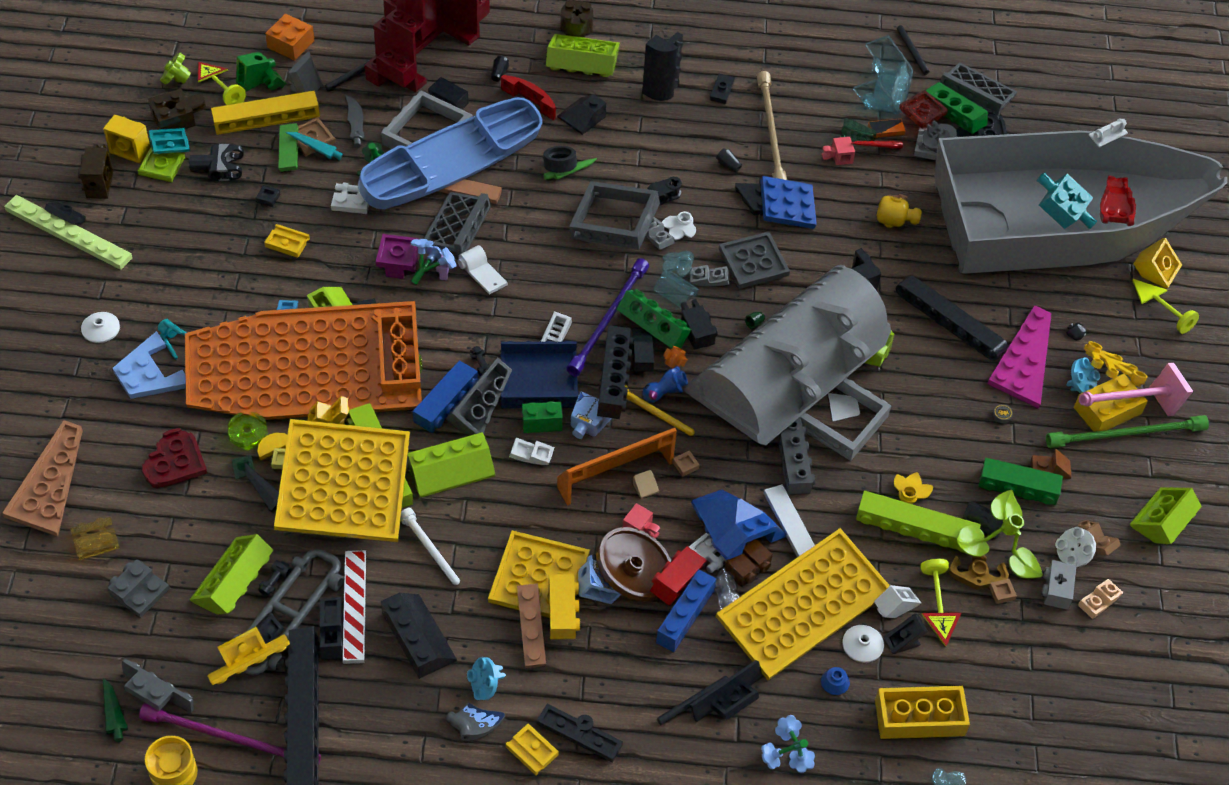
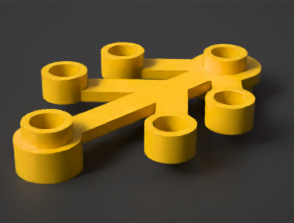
(1113, 363)

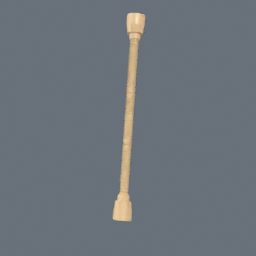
(764, 82)

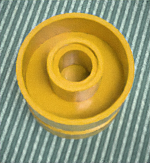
(171, 762)

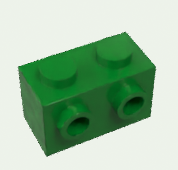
(542, 417)

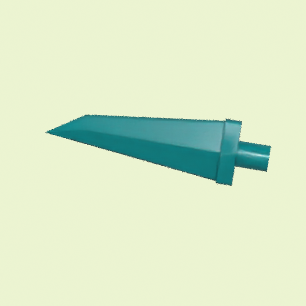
(321, 147)

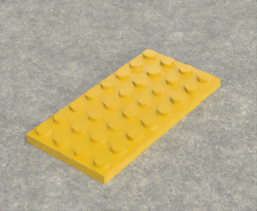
(803, 603)

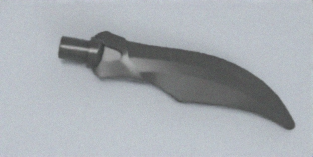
(355, 118)

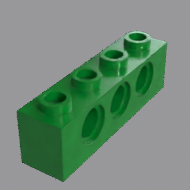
(960, 109)
(630, 306)

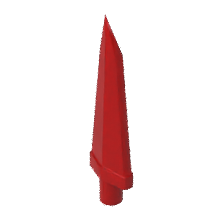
(886, 144)

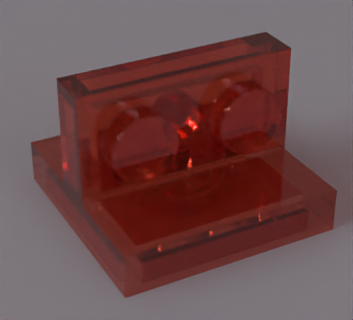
(923, 109)

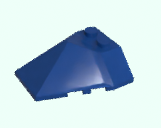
(733, 522)

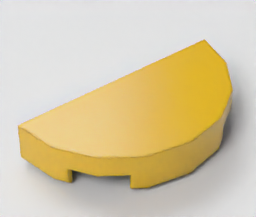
(268, 443)

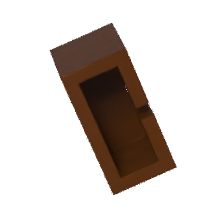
(749, 565)

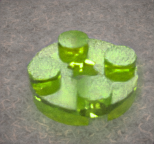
(249, 439)

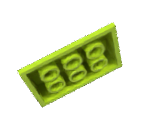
(582, 55)

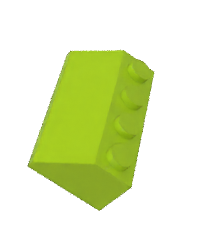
(451, 464)
(232, 574)

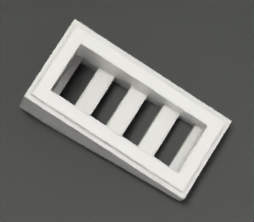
(562, 319)

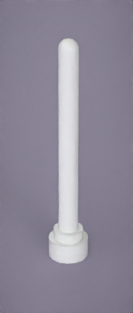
(409, 518)

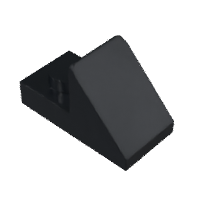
(906, 634)

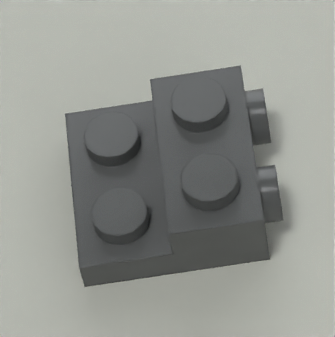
(137, 587)

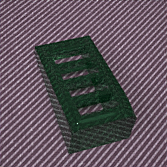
(854, 129)

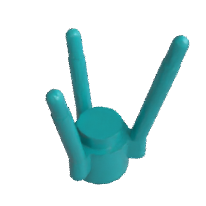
(169, 330)

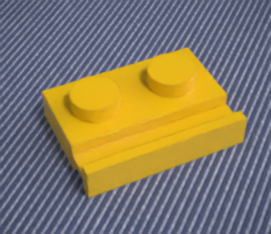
(287, 240)
(532, 749)

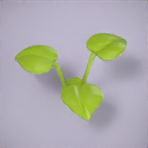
(1004, 508)

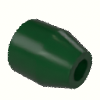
(754, 319)

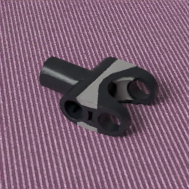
(218, 162)

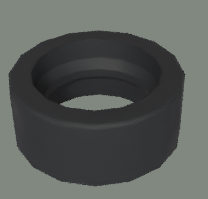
(560, 159)

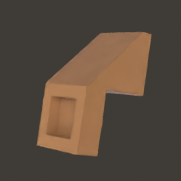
(1104, 544)

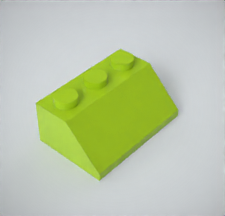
(1166, 514)

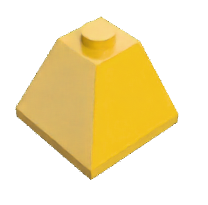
(1158, 263)

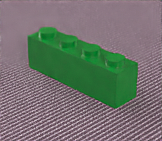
(1024, 481)

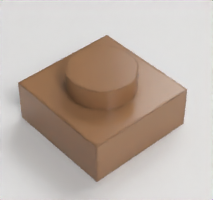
(685, 463)
(1002, 591)

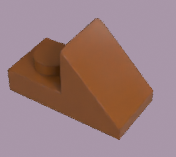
(1056, 464)

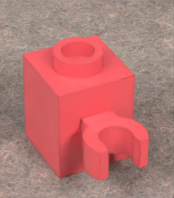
(841, 151)
(641, 519)

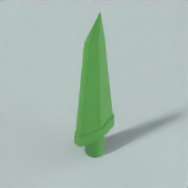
(580, 165)

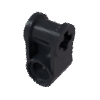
(667, 191)

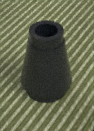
(499, 68)
(727, 159)

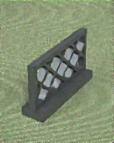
(979, 95)
(469, 225)

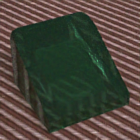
(239, 465)

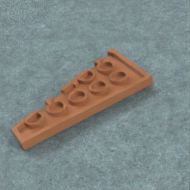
(45, 489)

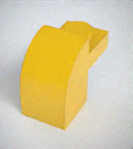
(330, 414)

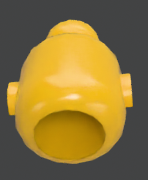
(895, 211)

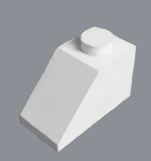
(896, 601)

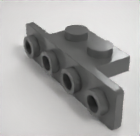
(153, 690)

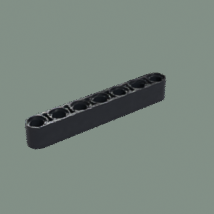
(951, 317)

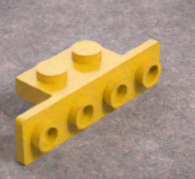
(245, 651)

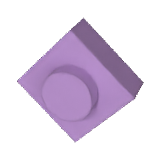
(443, 271)

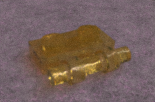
(95, 543)

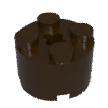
(577, 18)

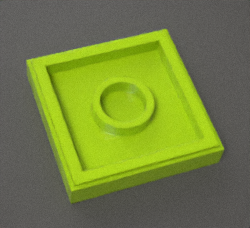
(161, 166)

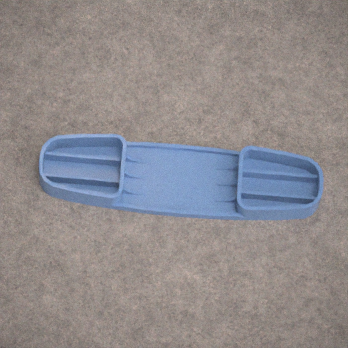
(449, 154)

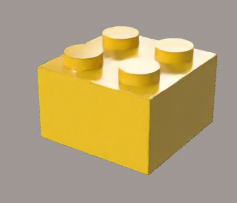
(127, 138)

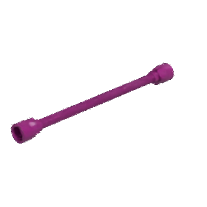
(152, 715)

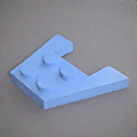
(142, 376)

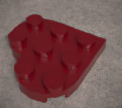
(175, 459)

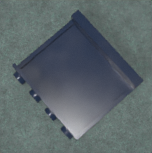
(539, 373)

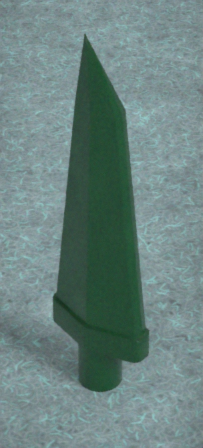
(114, 717)

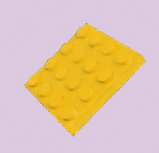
(530, 561)

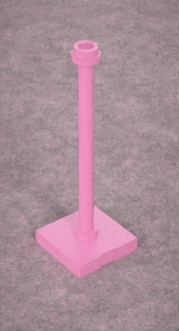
(1169, 389)

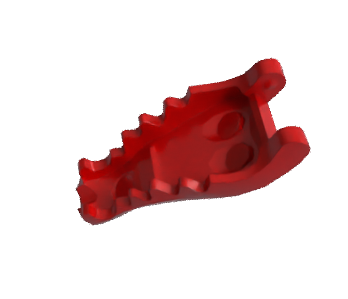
(1117, 202)

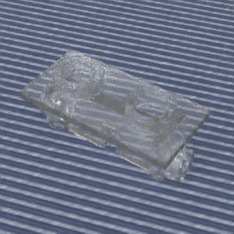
(724, 585)

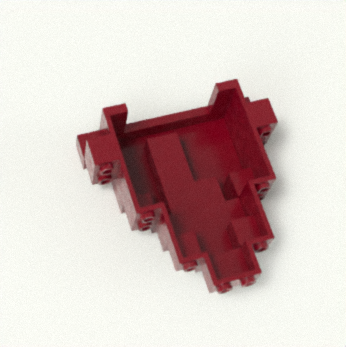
(410, 27)

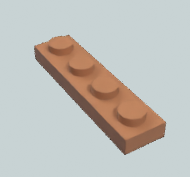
(531, 625)

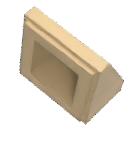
(645, 484)

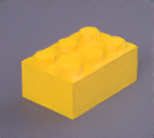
(1110, 413)

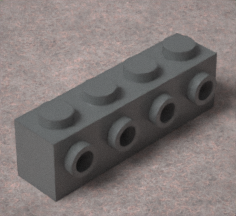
(795, 459)

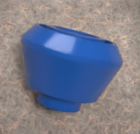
(835, 681)

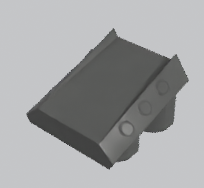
(304, 76)

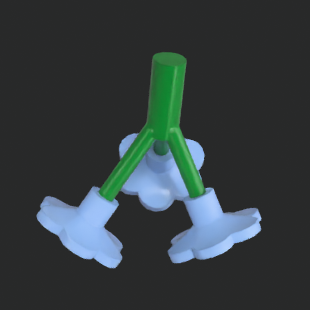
(434, 252)
(800, 759)

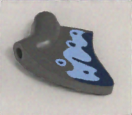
(474, 722)

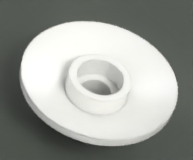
(100, 327)
(859, 650)

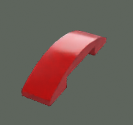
(516, 85)

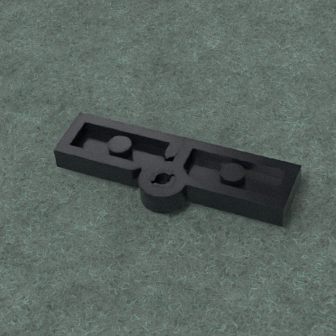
(580, 732)

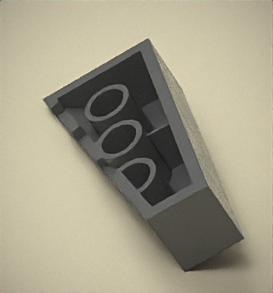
(477, 405)

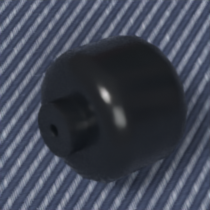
(1076, 331)

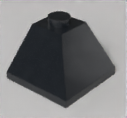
(584, 113)

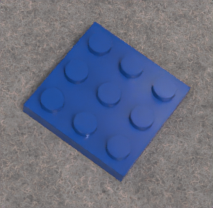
(788, 202)

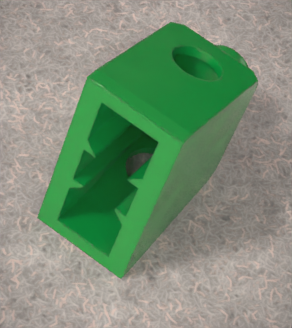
(251, 69)

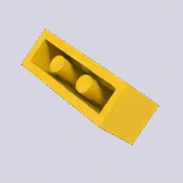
(563, 606)

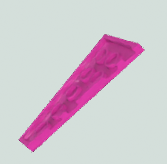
(1023, 364)

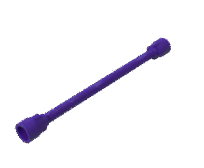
(577, 363)

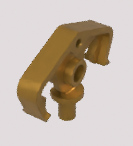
(977, 574)

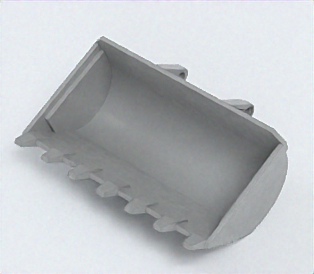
(795, 355)

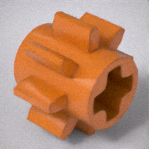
(675, 357)

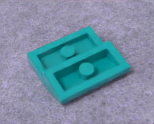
(168, 141)

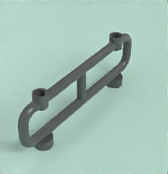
(332, 580)

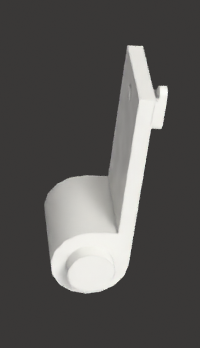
(476, 264)

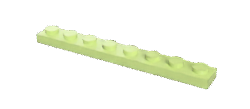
(68, 232)

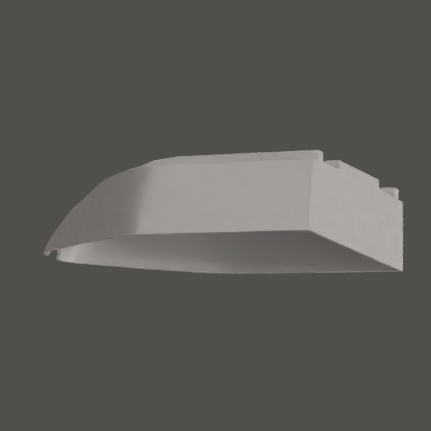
(994, 197)

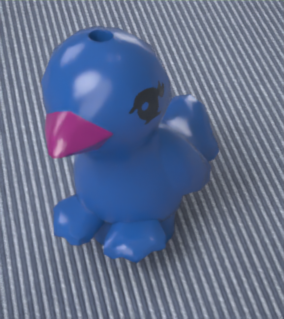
(671, 382)

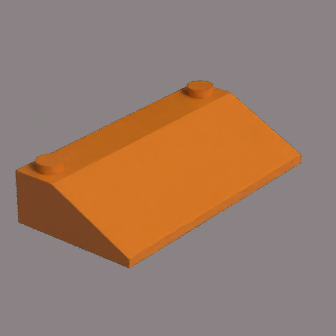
(663, 442)

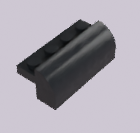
(662, 67)

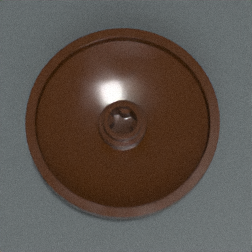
(630, 561)

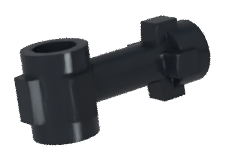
(477, 353)
(279, 569)

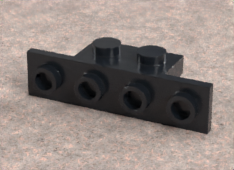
(730, 695)

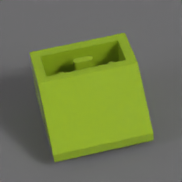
(328, 297)

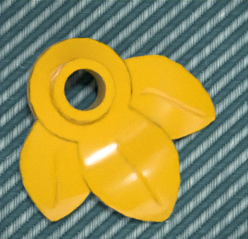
(912, 486)

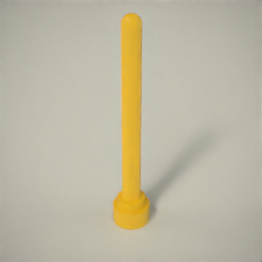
(660, 414)

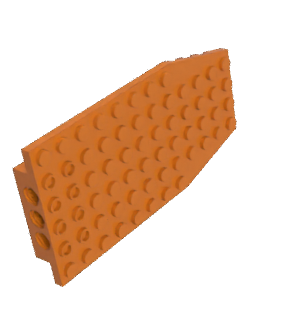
(300, 356)

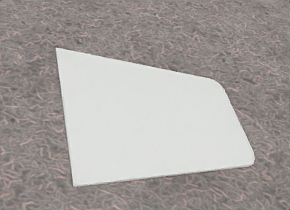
(843, 406)

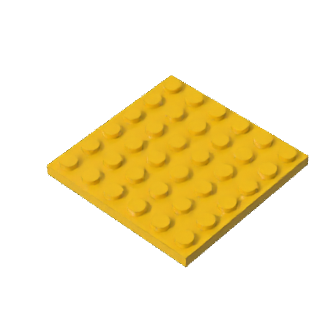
(342, 480)

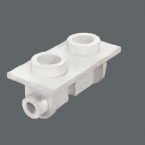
(1109, 133)

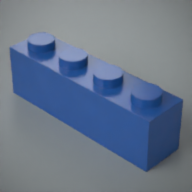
(444, 397)
(686, 610)

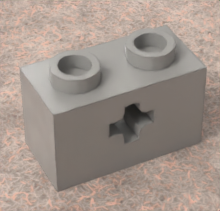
(1059, 584)

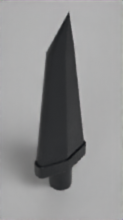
(265, 490)

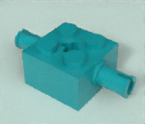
(1066, 201)

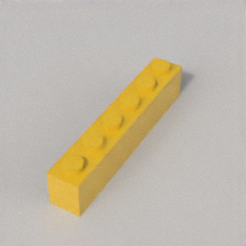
(265, 112)

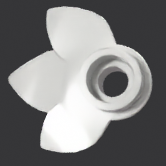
(680, 225)

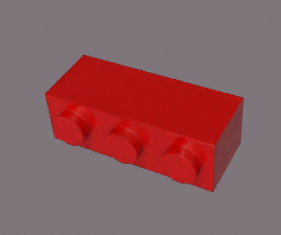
(677, 575)

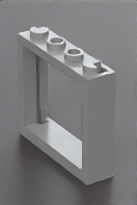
(424, 99)
(837, 441)

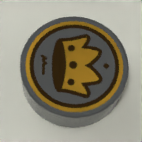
(1002, 414)

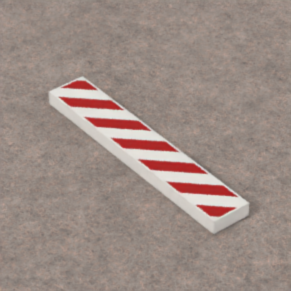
(354, 607)

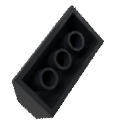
(417, 633)

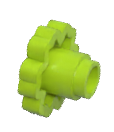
(175, 70)

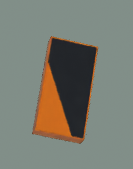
(887, 127)

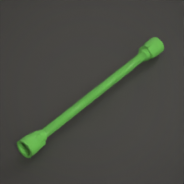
(1195, 423)

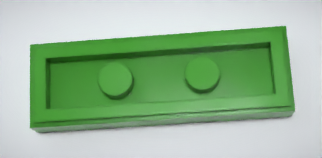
(288, 148)

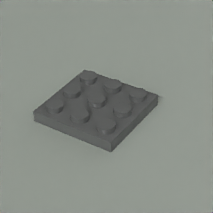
(754, 260)

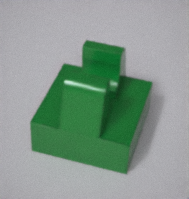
(275, 79)

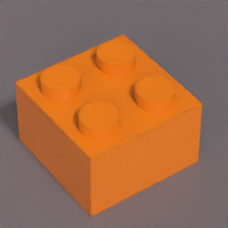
(289, 37)

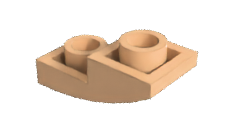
(1100, 598)

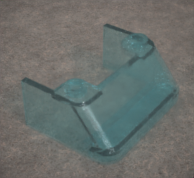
(893, 77)

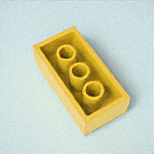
(922, 712)

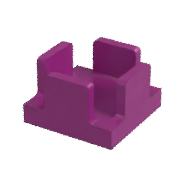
(397, 255)

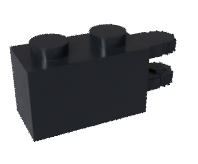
(699, 321)

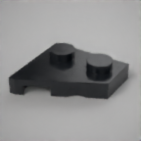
(751, 196)

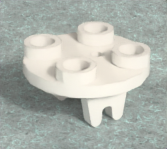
(1071, 539)

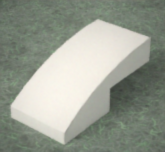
(532, 453)

